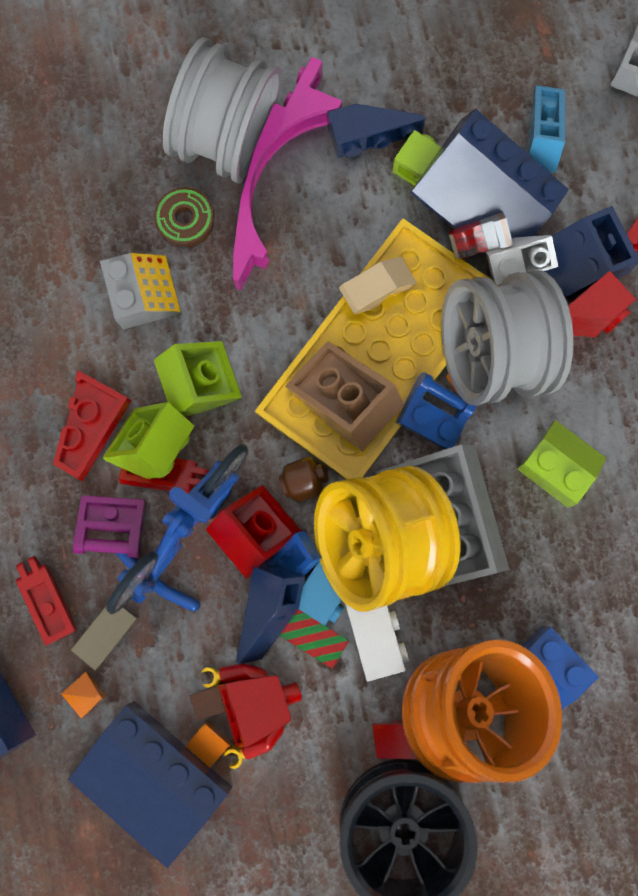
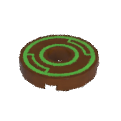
(179, 201)

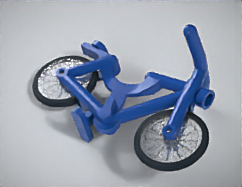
(196, 506)

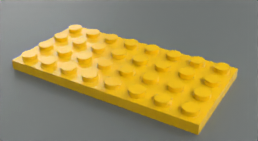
(393, 340)

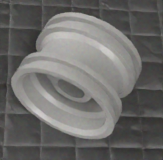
(219, 108)
(506, 336)

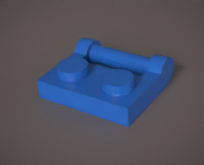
(431, 421)

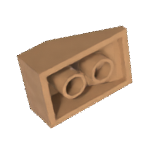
(346, 395)

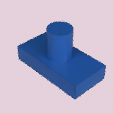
(297, 555)

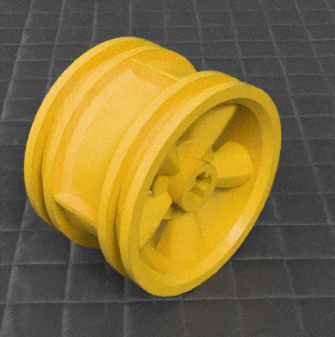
(386, 537)

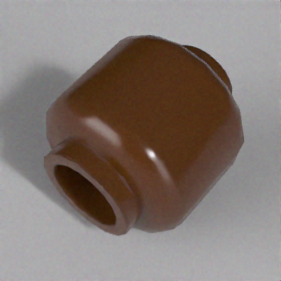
(303, 479)

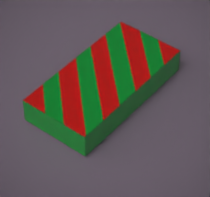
(314, 638)

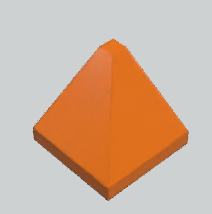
(84, 695)

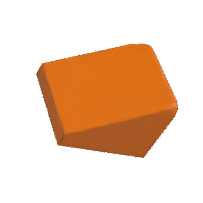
(208, 744)

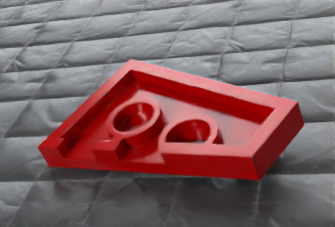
(91, 421)

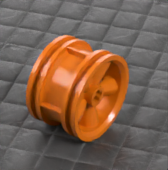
(442, 720)

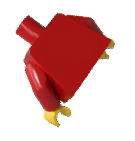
(254, 707)

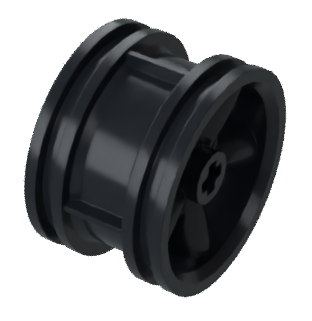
(372, 873)

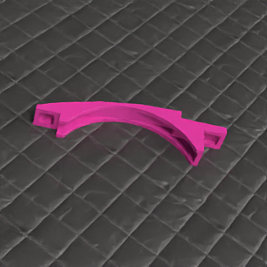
(301, 112)

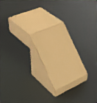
(376, 284)

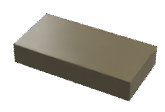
(103, 636)

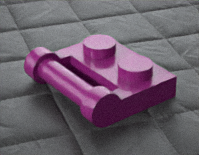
(110, 516)

